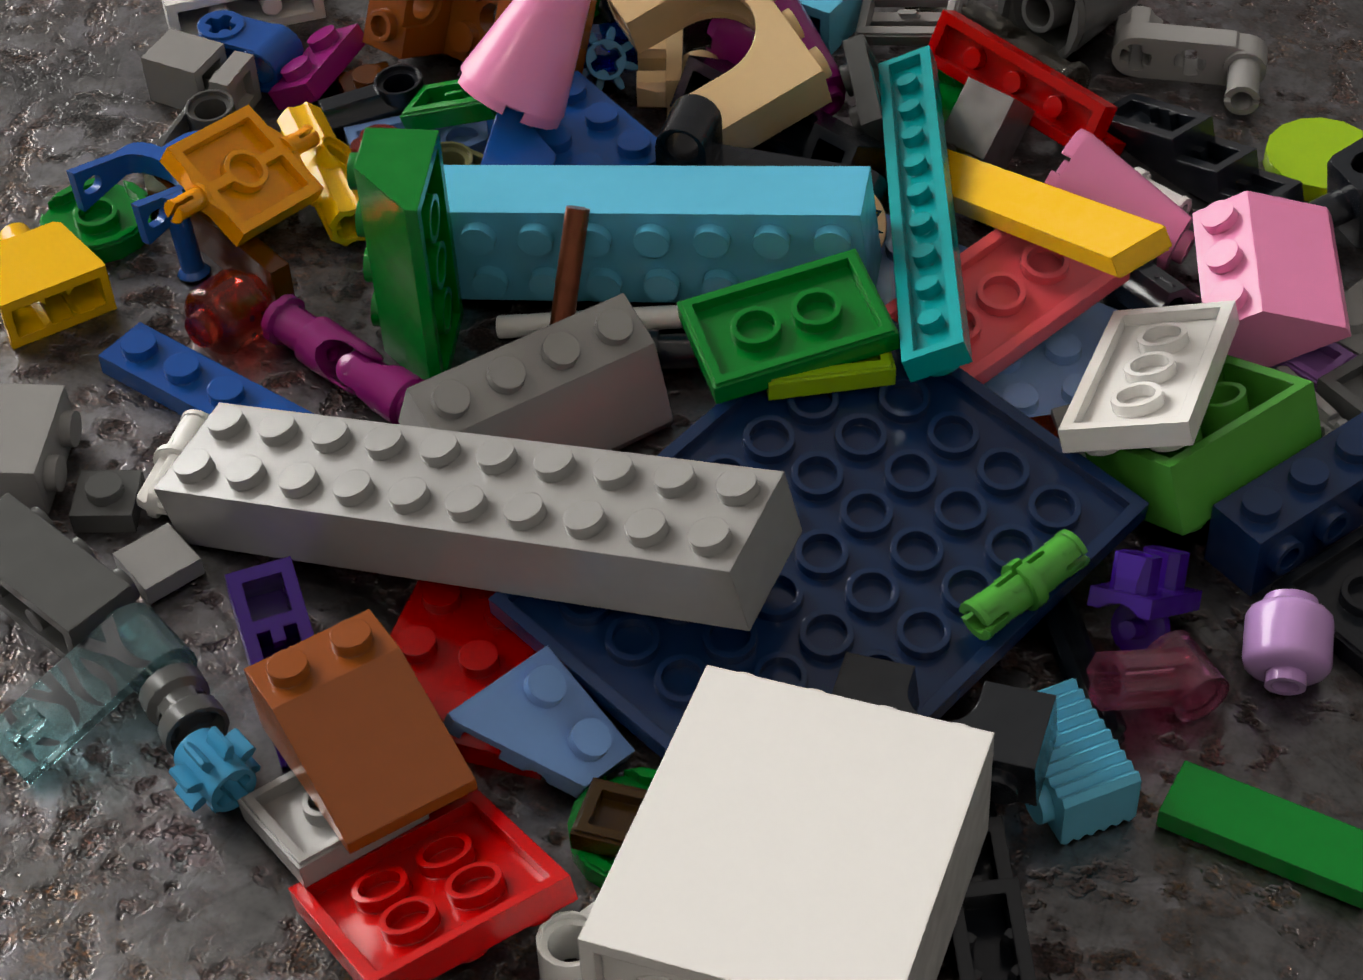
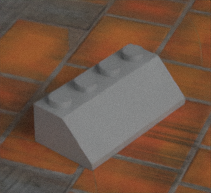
(570, 383)

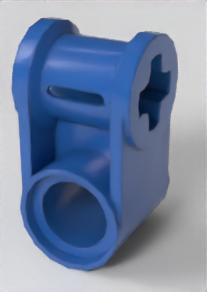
(268, 42)

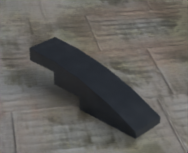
(1188, 154)
(991, 927)

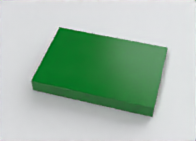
(787, 325)

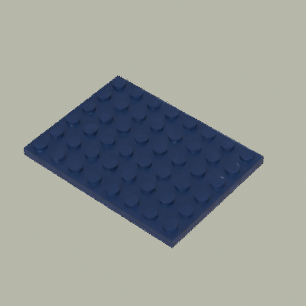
(903, 517)

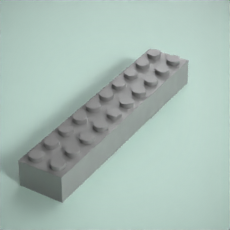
(487, 512)

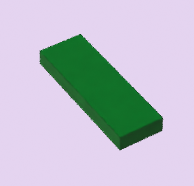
(1266, 831)

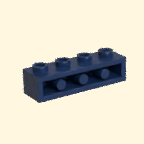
(1290, 511)

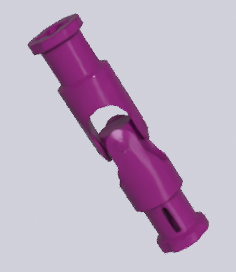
(328, 352)

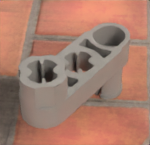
(1224, 57)

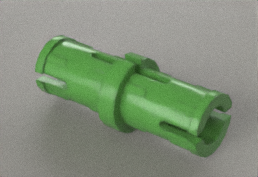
(1024, 584)

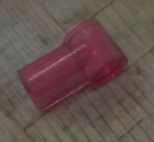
(1166, 674)

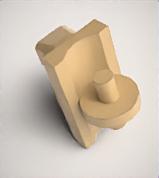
(661, 71)

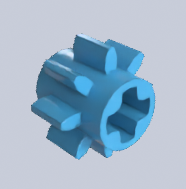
(619, 64)
(214, 769)

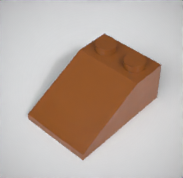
(358, 730)

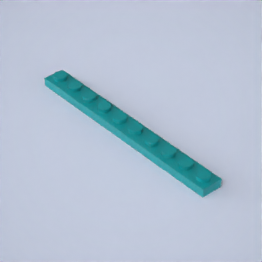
(922, 219)

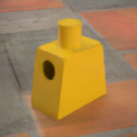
(49, 282)

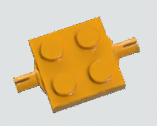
(241, 174)

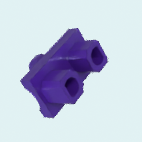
(1149, 590)

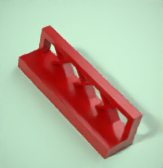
(1059, 103)

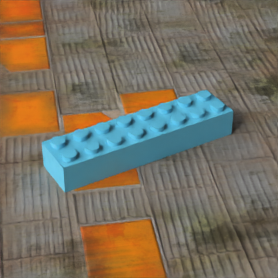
(654, 227)

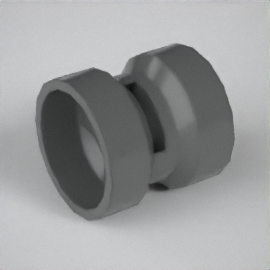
(180, 703)

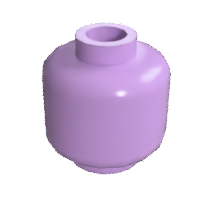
(1288, 641)

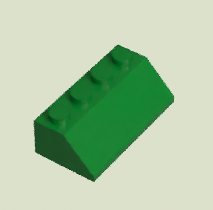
(408, 246)

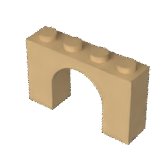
(768, 88)

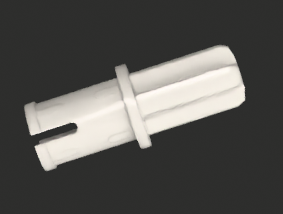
(165, 456)

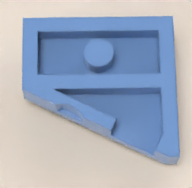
(544, 724)

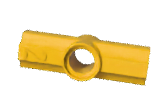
(329, 166)

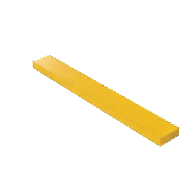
(1054, 217)

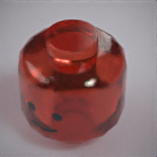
(226, 311)

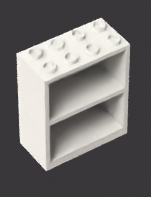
(794, 842)

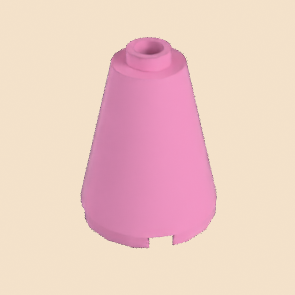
(528, 60)
(1108, 179)

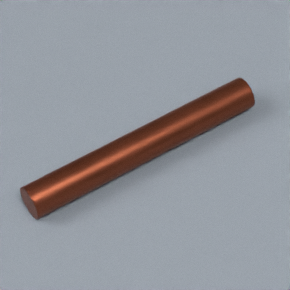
(570, 263)

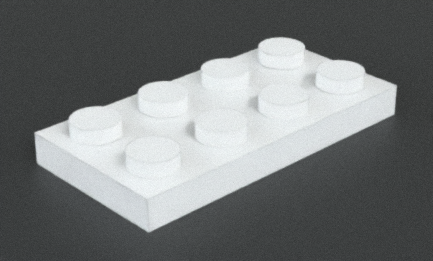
(1150, 379)

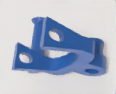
(143, 158)

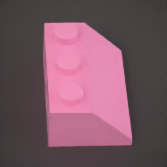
(1279, 269)

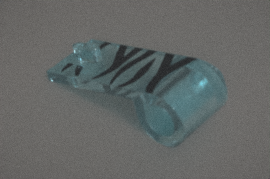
(87, 687)

